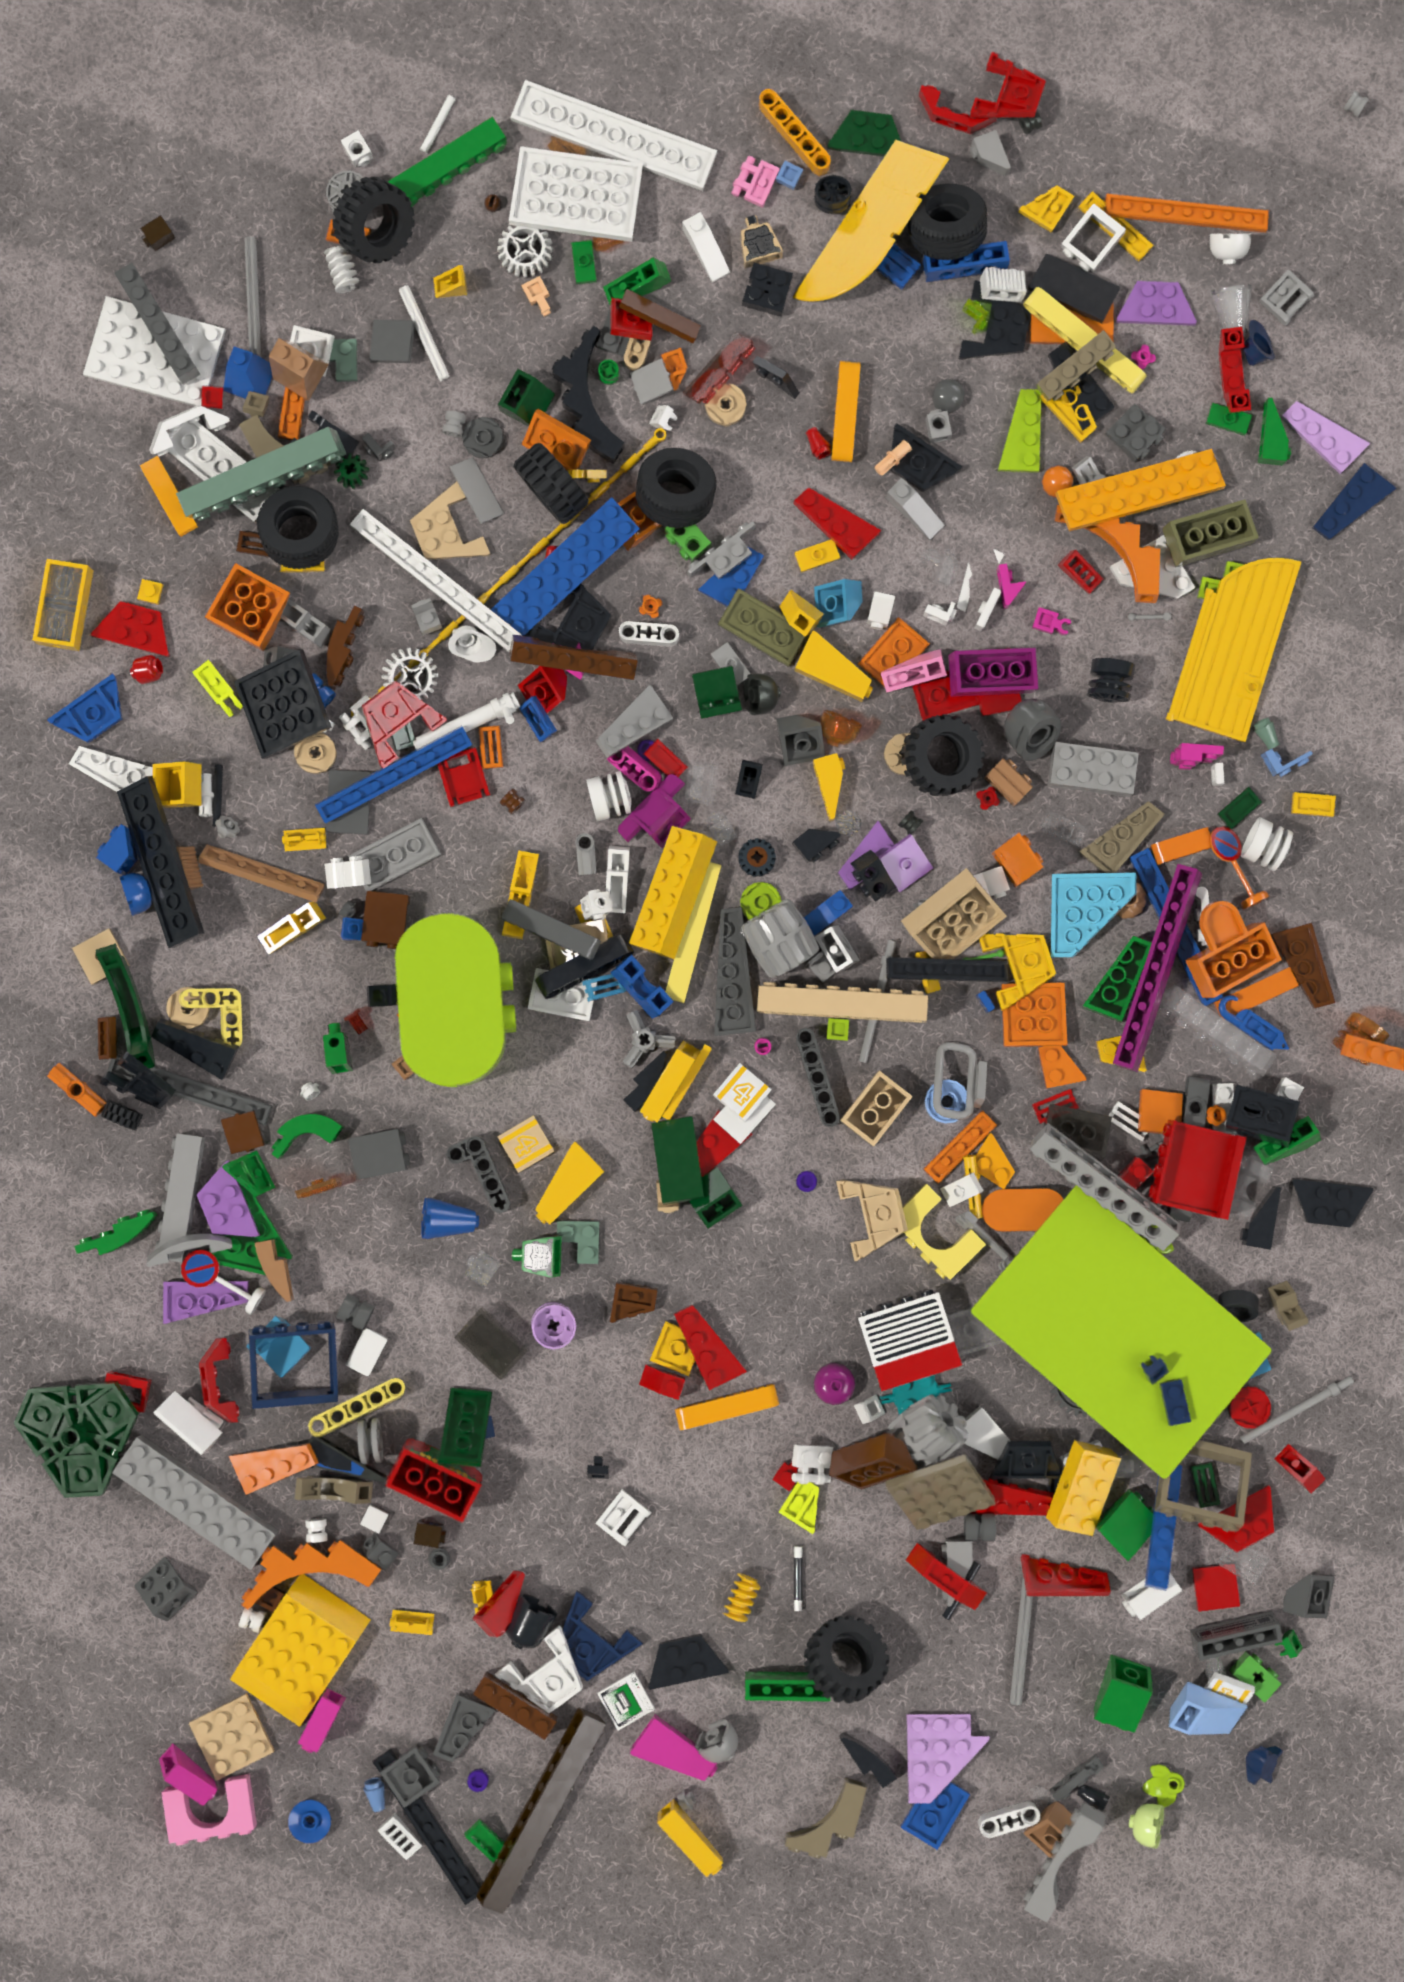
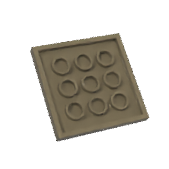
(940, 1492)

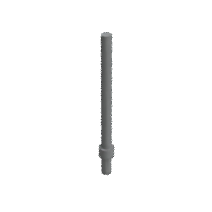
(881, 985)
(1332, 1390)

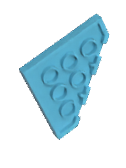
(1084, 906)

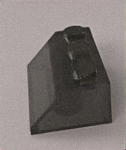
(1084, 1128)
(491, 1343)

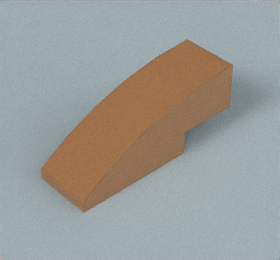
(275, 1270)

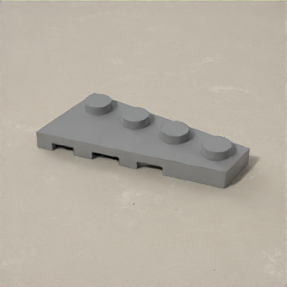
(638, 720)

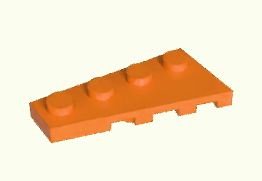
(271, 1465)

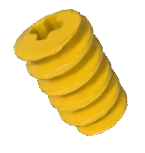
(742, 1598)

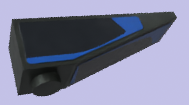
(338, 1460)

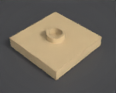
(87, 956)

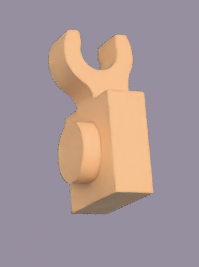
(537, 293)

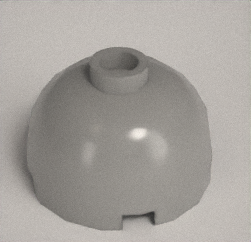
(718, 1743)

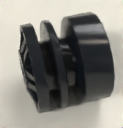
(1110, 684)

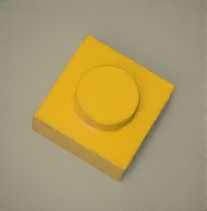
(150, 591)

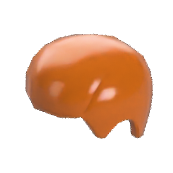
(1056, 479)

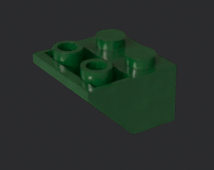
(524, 397)
(719, 1199)

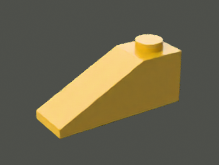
(829, 777)

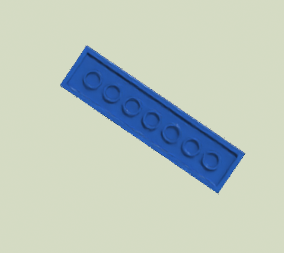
(566, 567)

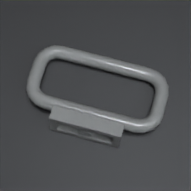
(975, 1083)

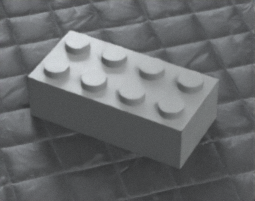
(1093, 769)

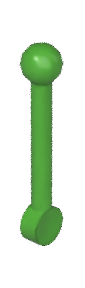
(1000, 953)

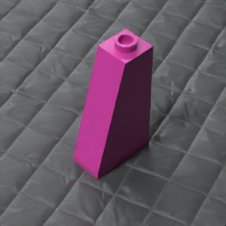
(671, 1749)

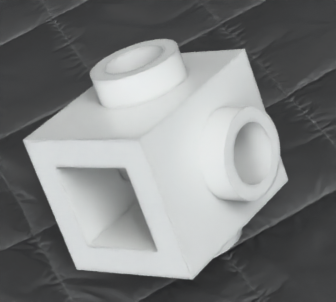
(596, 905)

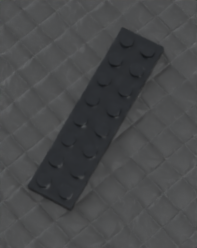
(160, 862)

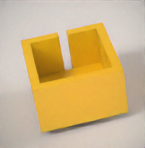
(178, 784)

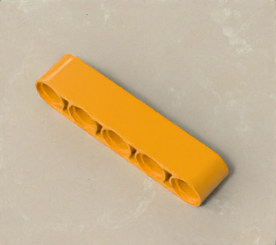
(791, 123)
(845, 411)
(728, 1407)

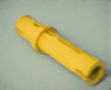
(975, 1201)

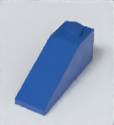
(828, 912)

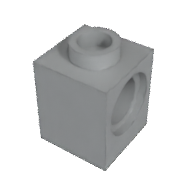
(938, 435)

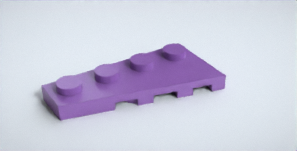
(186, 1301)

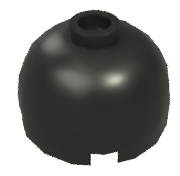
(762, 693)

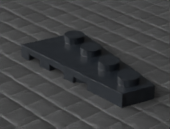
(201, 1050)

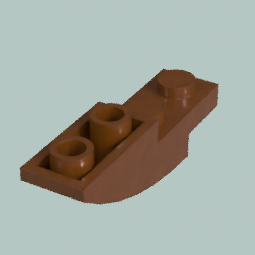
(338, 654)

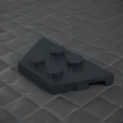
(923, 464)
(1330, 1202)
(685, 1661)

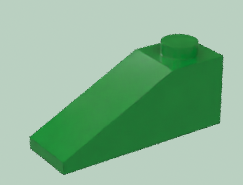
(640, 280)
(1273, 438)
(1303, 1136)

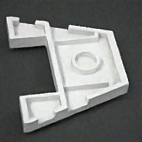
(550, 1683)

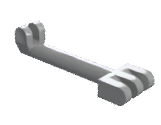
(968, 1220)

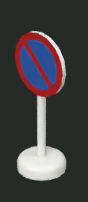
(202, 1269)

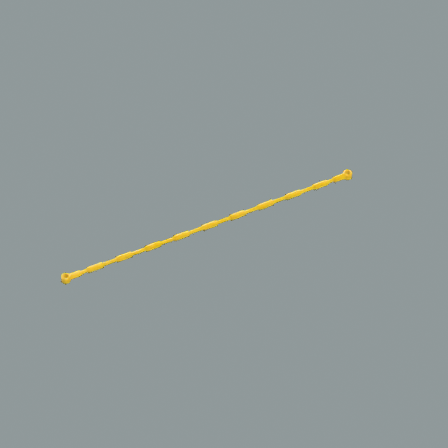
(539, 546)

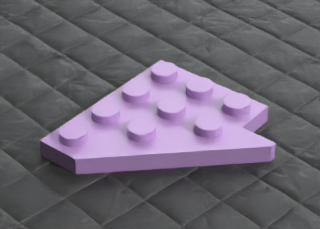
(937, 1752)

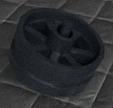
(831, 204)

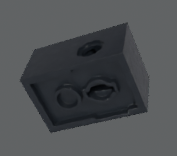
(1262, 1116)

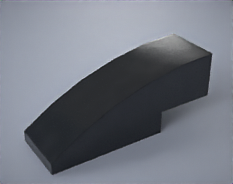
(646, 1082)
(868, 1760)

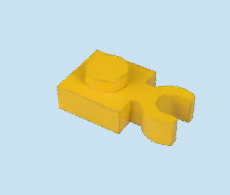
(592, 476)

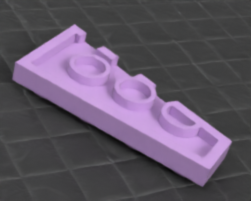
(1327, 438)

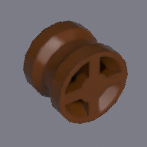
(512, 801)

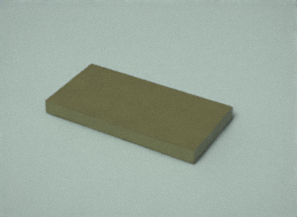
(761, 627)

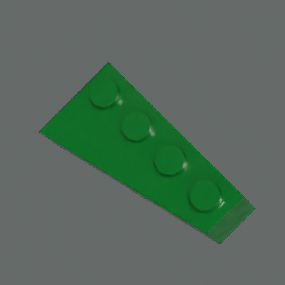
(1118, 985)

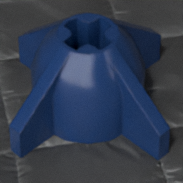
(1261, 1763)

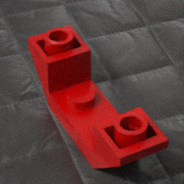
(963, 122)
(1232, 370)
(218, 1351)
(945, 1578)

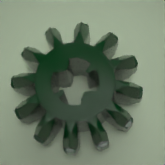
(353, 478)

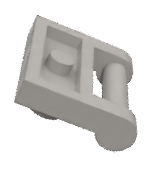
(1281, 293)

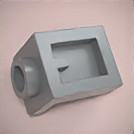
(426, 616)
(821, 966)

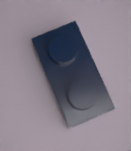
(1175, 1402)

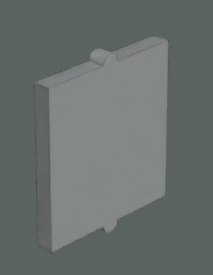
(651, 381)

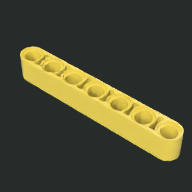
(1079, 334)
(690, 943)

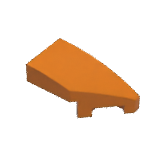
(675, 366)

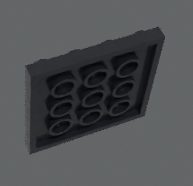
(282, 704)

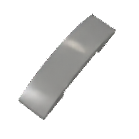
(161, 1254)

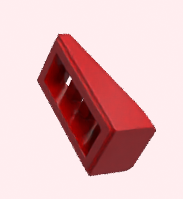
(1074, 554)

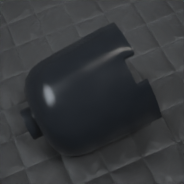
(530, 1622)

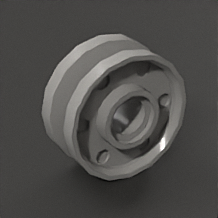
(370, 1441)

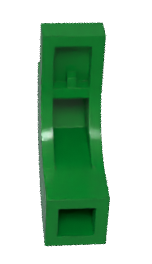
(309, 1123)

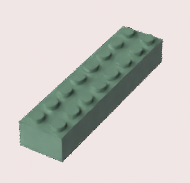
(261, 473)

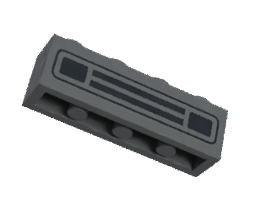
(1236, 1636)

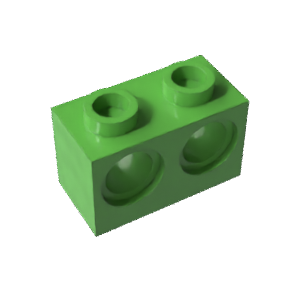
(691, 535)

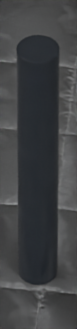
(217, 800)
(970, 1576)

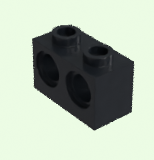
(874, 874)

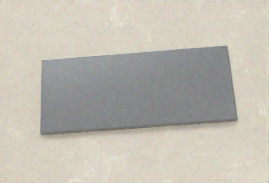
(476, 490)

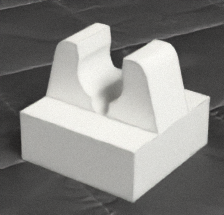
(661, 417)

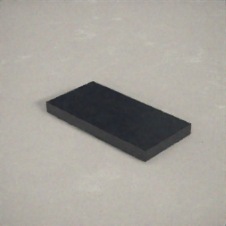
(1075, 288)

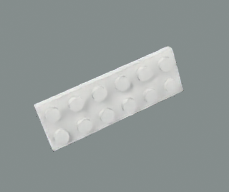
(210, 457)

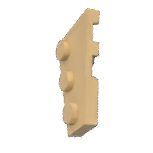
(559, 955)

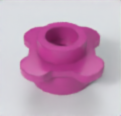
(1142, 363)

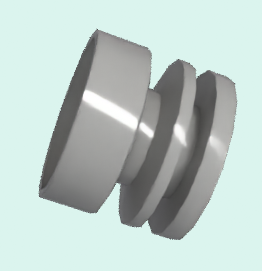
(338, 184)

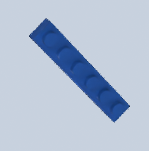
(1162, 1539)

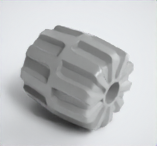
(780, 938)
(930, 1430)

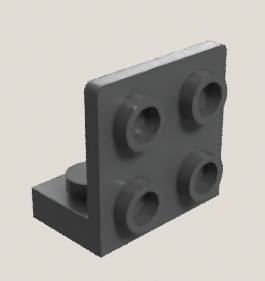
(164, 1590)

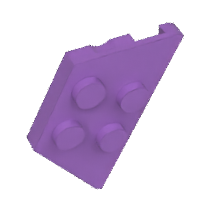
(1157, 304)
(226, 1206)

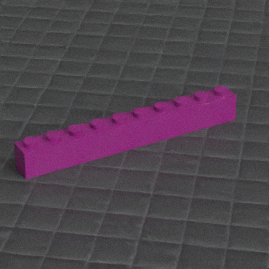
(1157, 968)

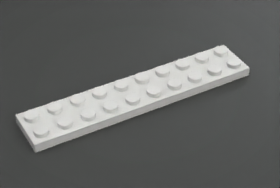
(613, 135)

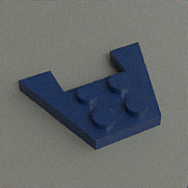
(589, 1649)

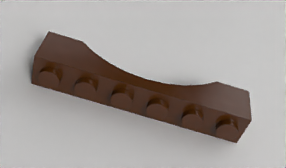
(542, 653)

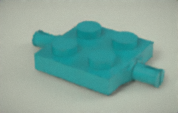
(912, 1392)

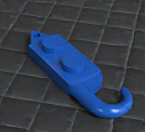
(1253, 1026)

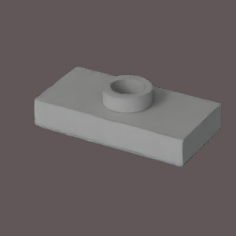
(726, 656)

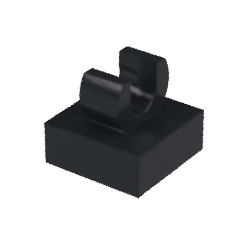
(597, 1470)

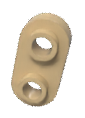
(636, 350)

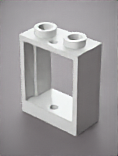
(1107, 222)
(1144, 1600)

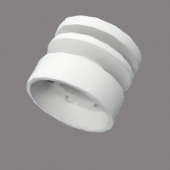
(609, 796)
(1269, 845)

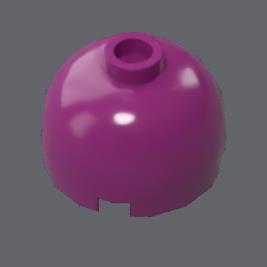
(834, 1383)

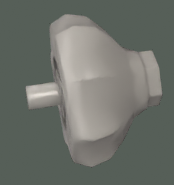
(227, 827)

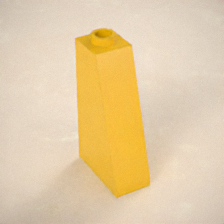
(829, 667)
(669, 1081)
(569, 1182)
(689, 1838)

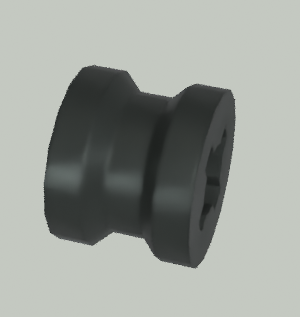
(1030, 123)
(910, 822)

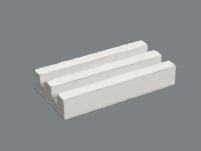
(1125, 1118)

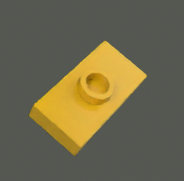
(817, 555)
(1313, 804)

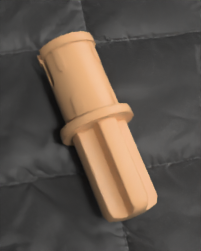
(893, 458)

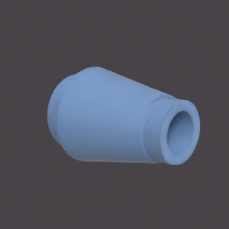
(375, 1793)

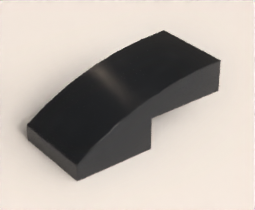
(382, 995)

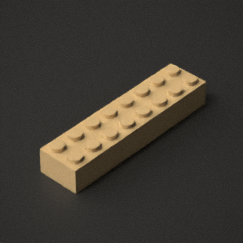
(842, 1004)

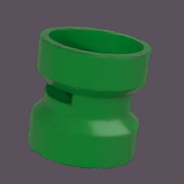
(611, 370)

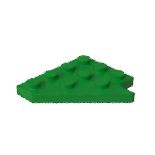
(243, 1250)

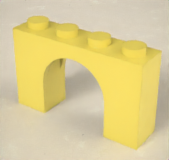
(948, 1260)

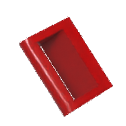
(133, 1381)

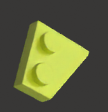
(802, 1505)

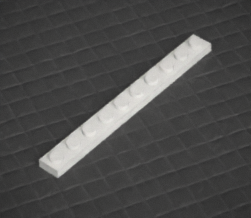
(434, 579)

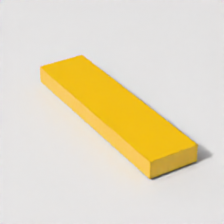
(1131, 241)
(687, 1082)

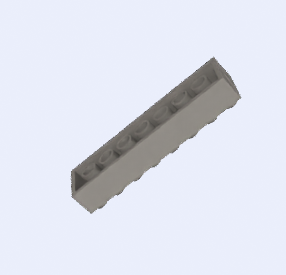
(195, 1501)

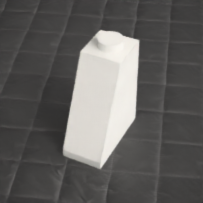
(985, 1433)

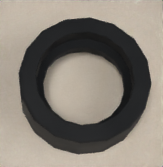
(1240, 1303)

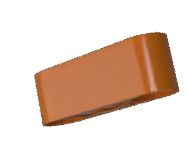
(1181, 846)

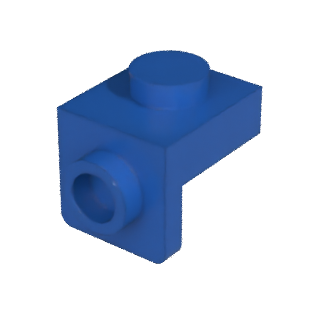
(351, 929)

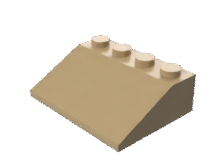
(953, 917)

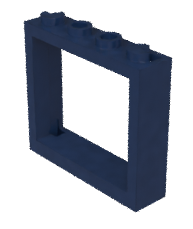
(296, 1397)

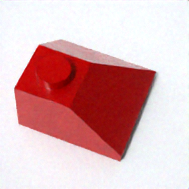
(547, 684)

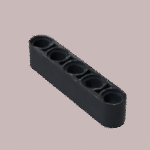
(581, 969)

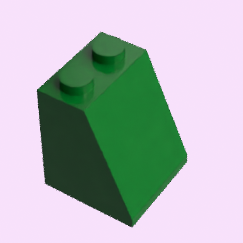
(1127, 1524)
(1123, 1694)

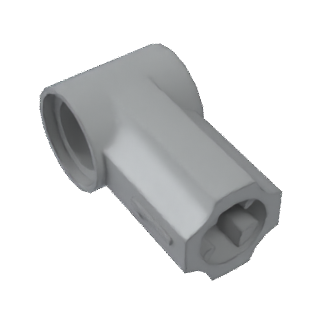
(586, 857)

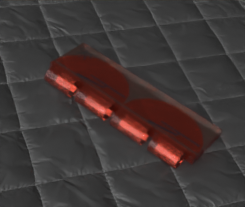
(715, 371)

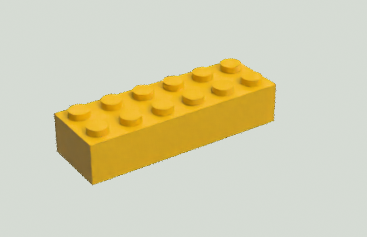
(673, 892)

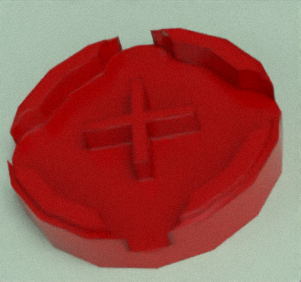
(1250, 1407)

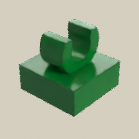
(1291, 1644)

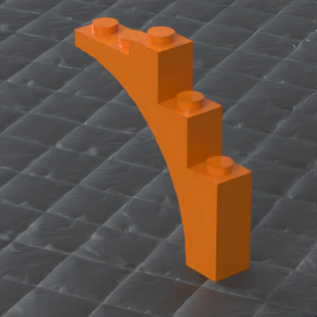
(1141, 562)
(280, 1566)

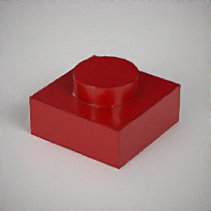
(212, 397)

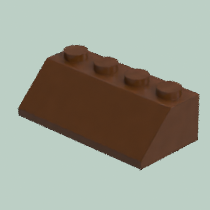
(871, 1461)

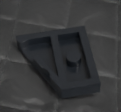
(776, 375)

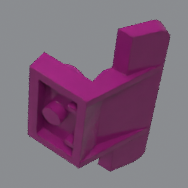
(657, 813)

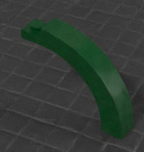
(128, 1003)

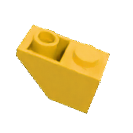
(800, 613)

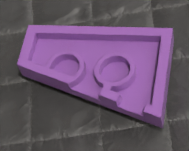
(877, 841)

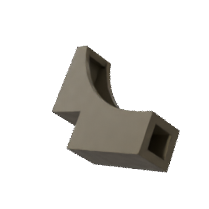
(263, 443)
(840, 1820)

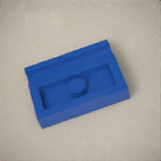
(898, 266)

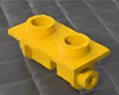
(304, 839)
(481, 1593)
(412, 1622)

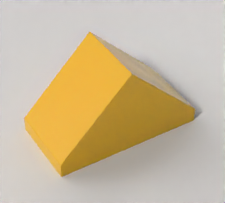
(451, 283)

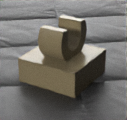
(255, 404)

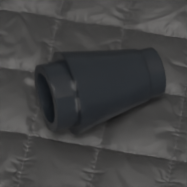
(1093, 1797)

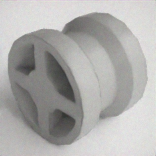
(1356, 103)

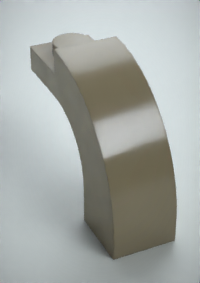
(334, 1488)

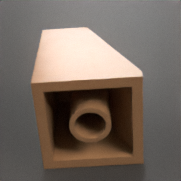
(296, 368)

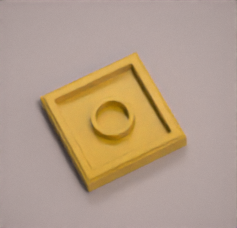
(673, 1350)

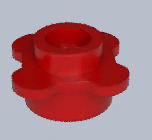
(990, 792)

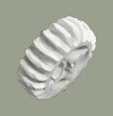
(516, 263)
(398, 661)

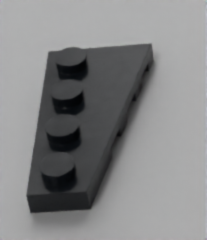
(1090, 394)

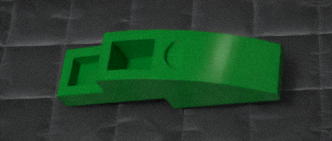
(124, 1232)

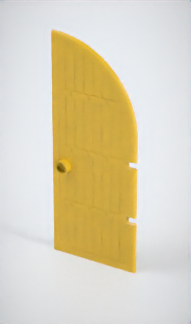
(872, 221)

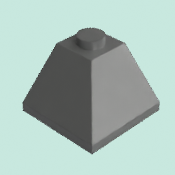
(800, 739)
(1309, 1596)

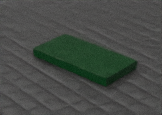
(677, 1160)
(465, 1427)

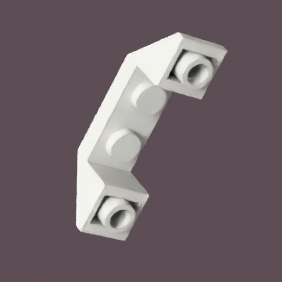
(161, 439)

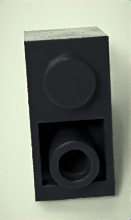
(813, 842)

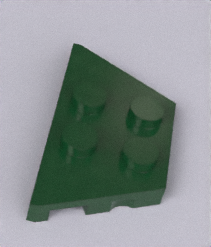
(865, 134)

